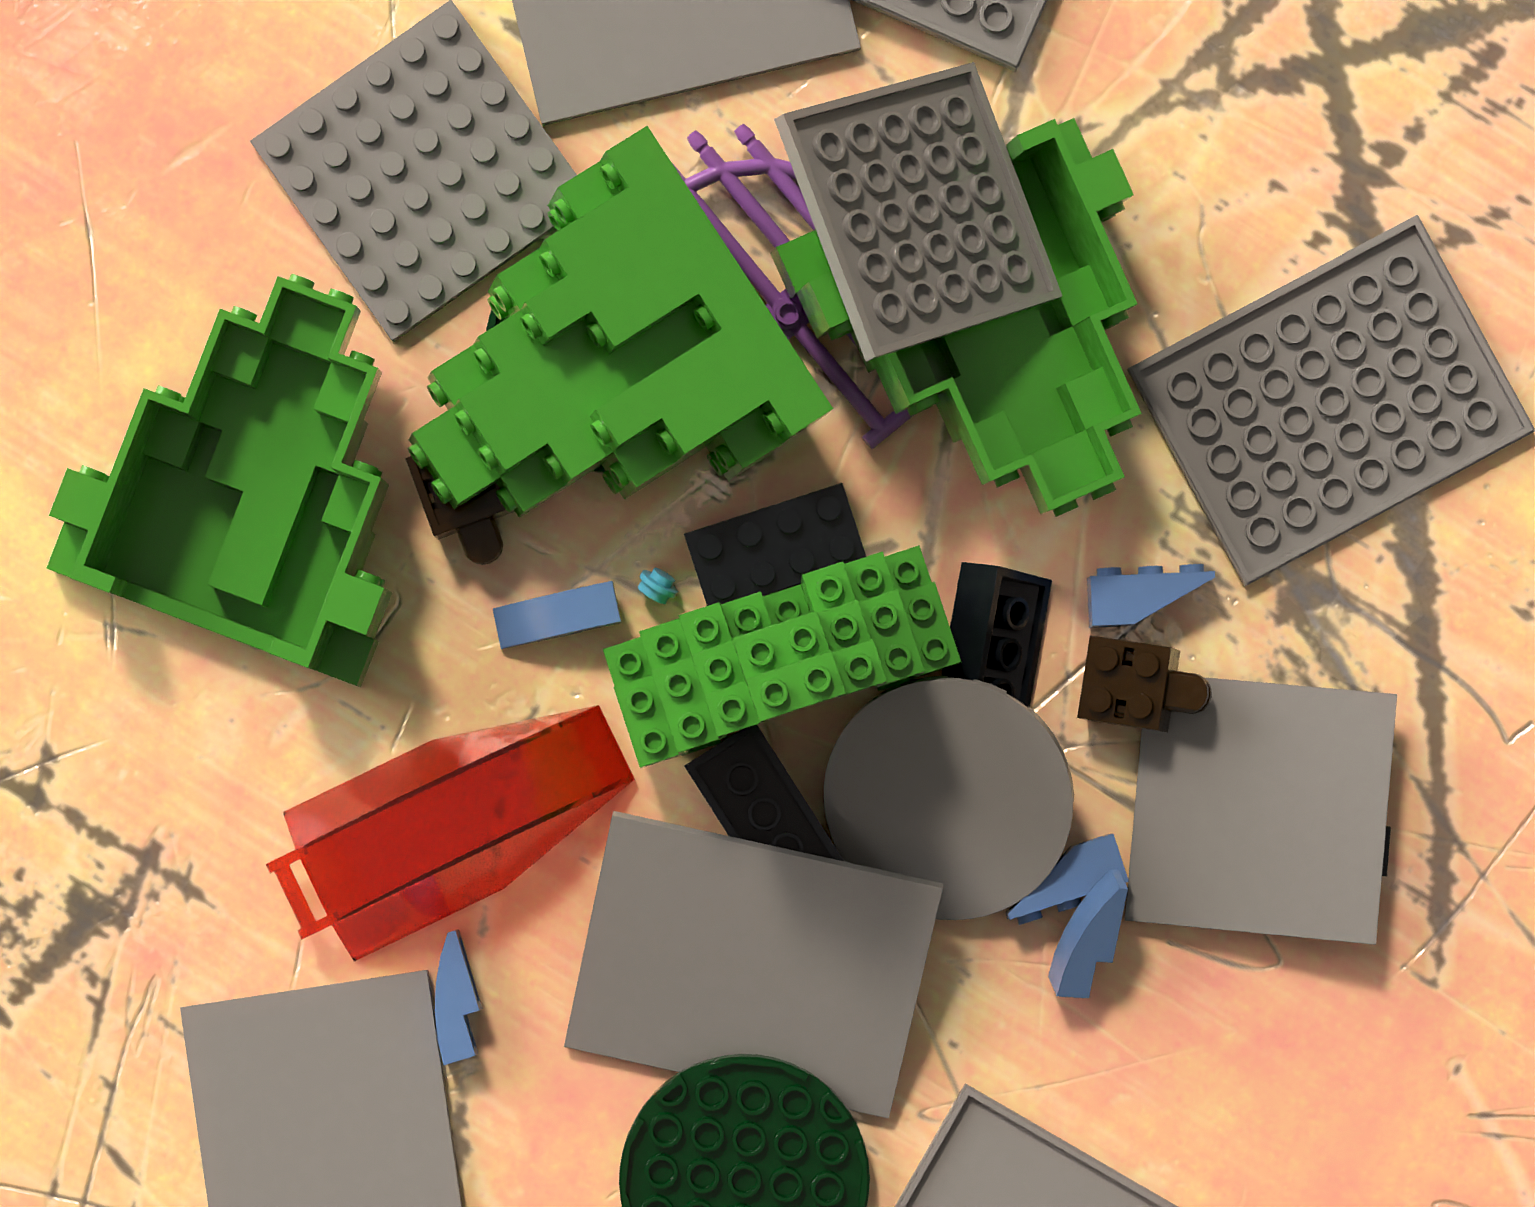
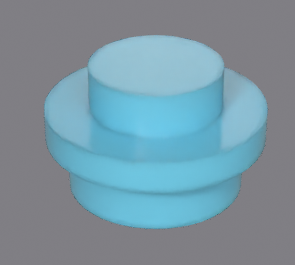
(657, 585)

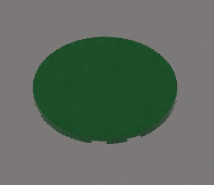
(744, 1137)

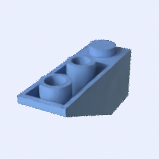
(1127, 599)
(1071, 878)

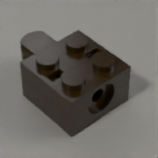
(471, 521)
(1138, 685)

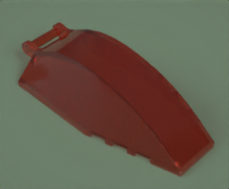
(446, 824)

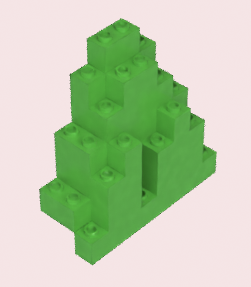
(616, 351)
(1031, 383)
(247, 491)
(779, 653)

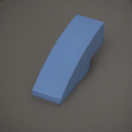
(557, 615)
(1089, 937)
(454, 999)

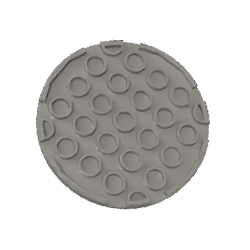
(951, 791)

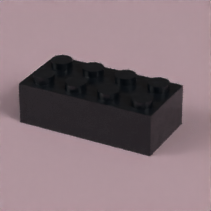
(774, 545)
(757, 796)

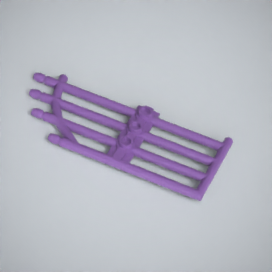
(786, 311)

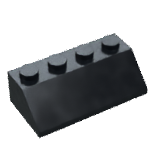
(999, 627)

